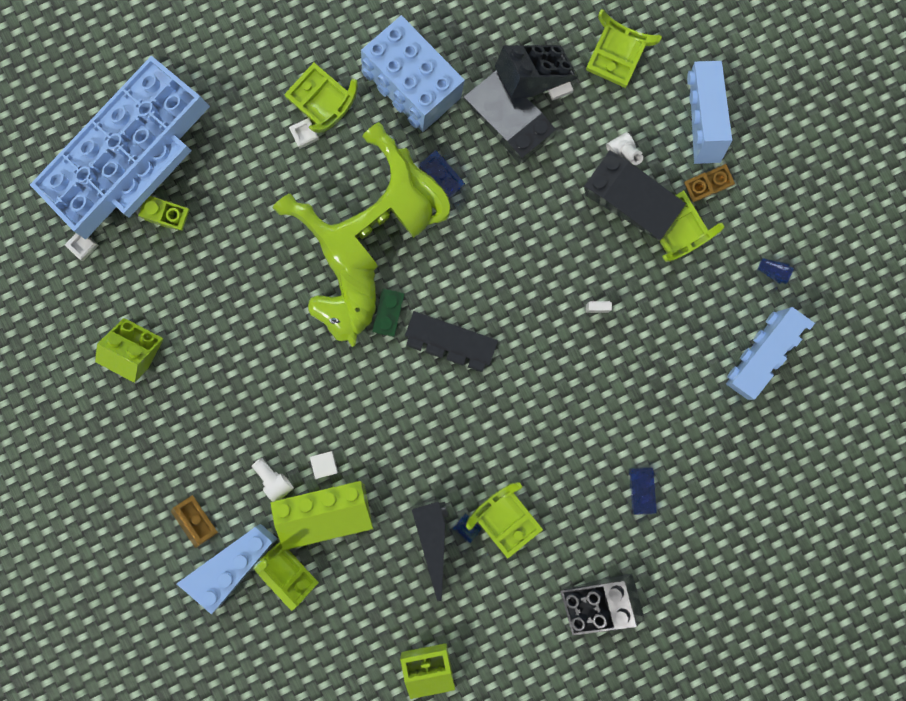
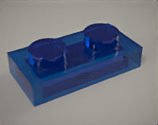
(442, 173)
(642, 490)

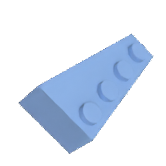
(709, 112)
(768, 352)
(223, 573)

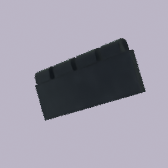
(448, 337)

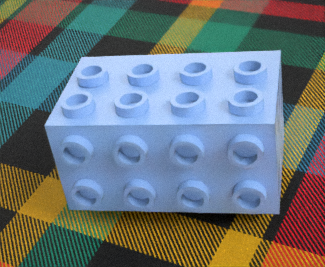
(411, 74)

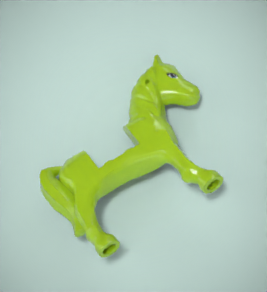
(410, 198)

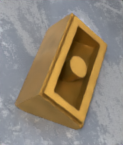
(193, 521)

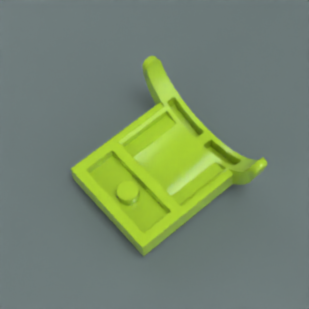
(618, 51)
(321, 98)
(687, 232)
(506, 520)
(285, 576)

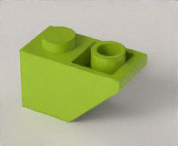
(164, 213)

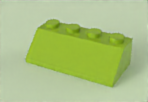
(322, 515)

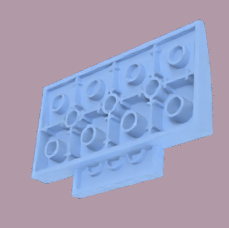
(122, 150)

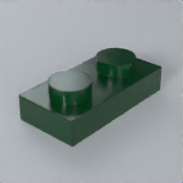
(388, 312)

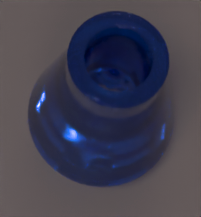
(776, 270)

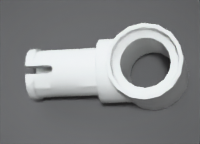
(626, 148)
(275, 484)

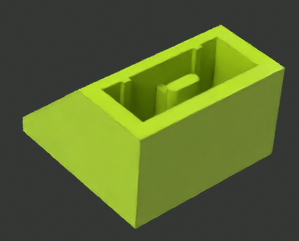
(128, 350)
(427, 671)

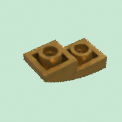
(709, 183)

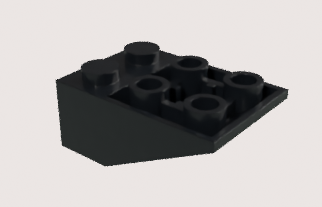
(533, 69)
(603, 605)

